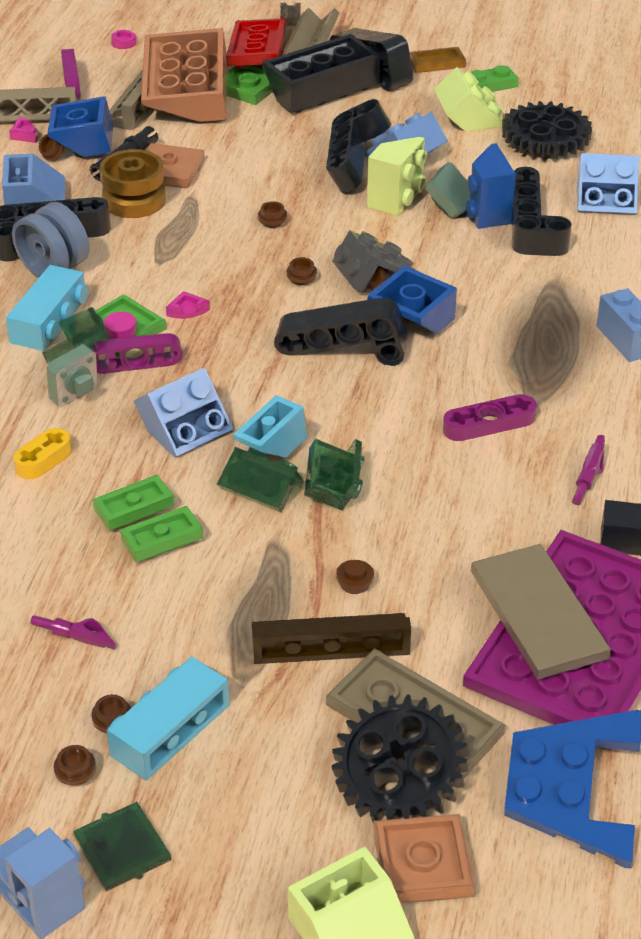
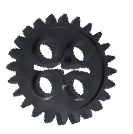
(546, 129)
(414, 790)

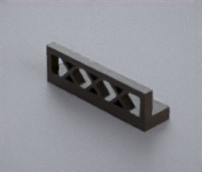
(330, 638)

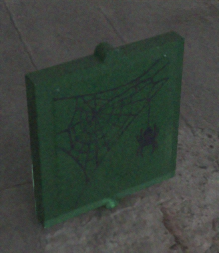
(122, 846)

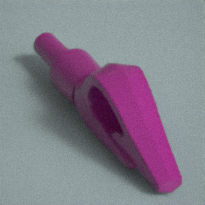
(592, 466)
(79, 631)

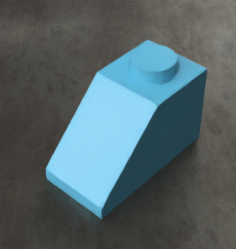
(275, 428)

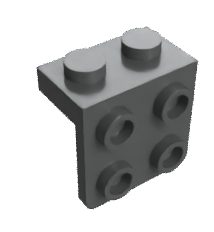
(362, 254)

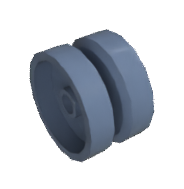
(50, 238)

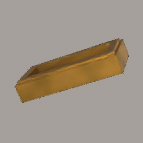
(437, 59)

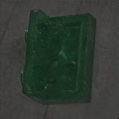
(81, 328)
(334, 473)
(260, 479)

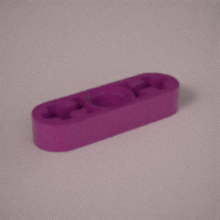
(70, 70)
(145, 361)
(467, 421)

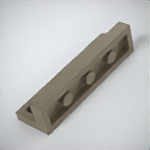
(310, 30)
(33, 99)
(129, 106)

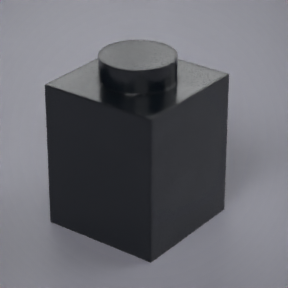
(621, 527)

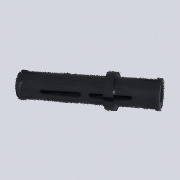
(138, 141)

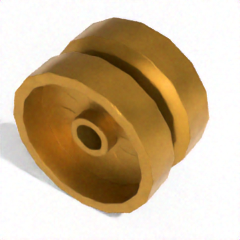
(133, 183)

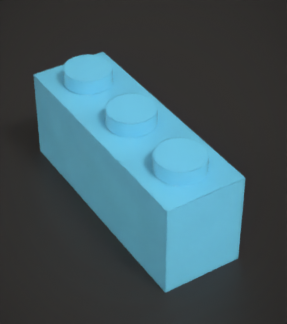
(48, 301)
(168, 718)

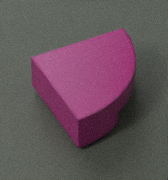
(23, 131)
(187, 306)

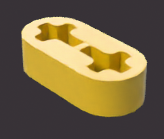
(42, 453)

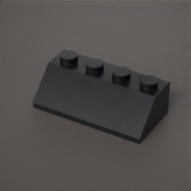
(322, 72)

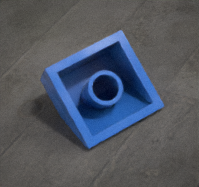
(83, 126)
(491, 189)
(420, 298)

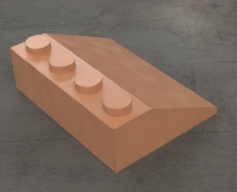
(186, 74)

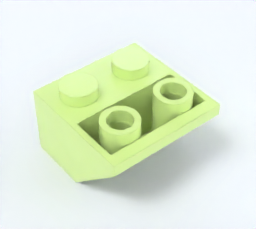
(467, 102)
(396, 174)
(348, 902)

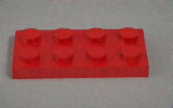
(255, 42)

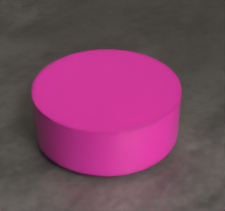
(123, 39)
(120, 325)

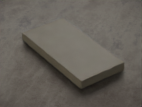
(540, 611)
(382, 676)

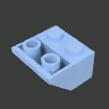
(607, 183)

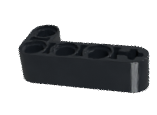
(394, 52)
(348, 142)
(91, 212)
(530, 230)
(346, 325)

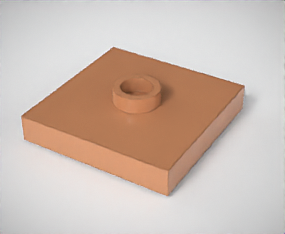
(179, 163)
(424, 857)

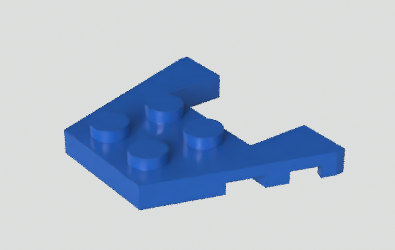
(553, 781)

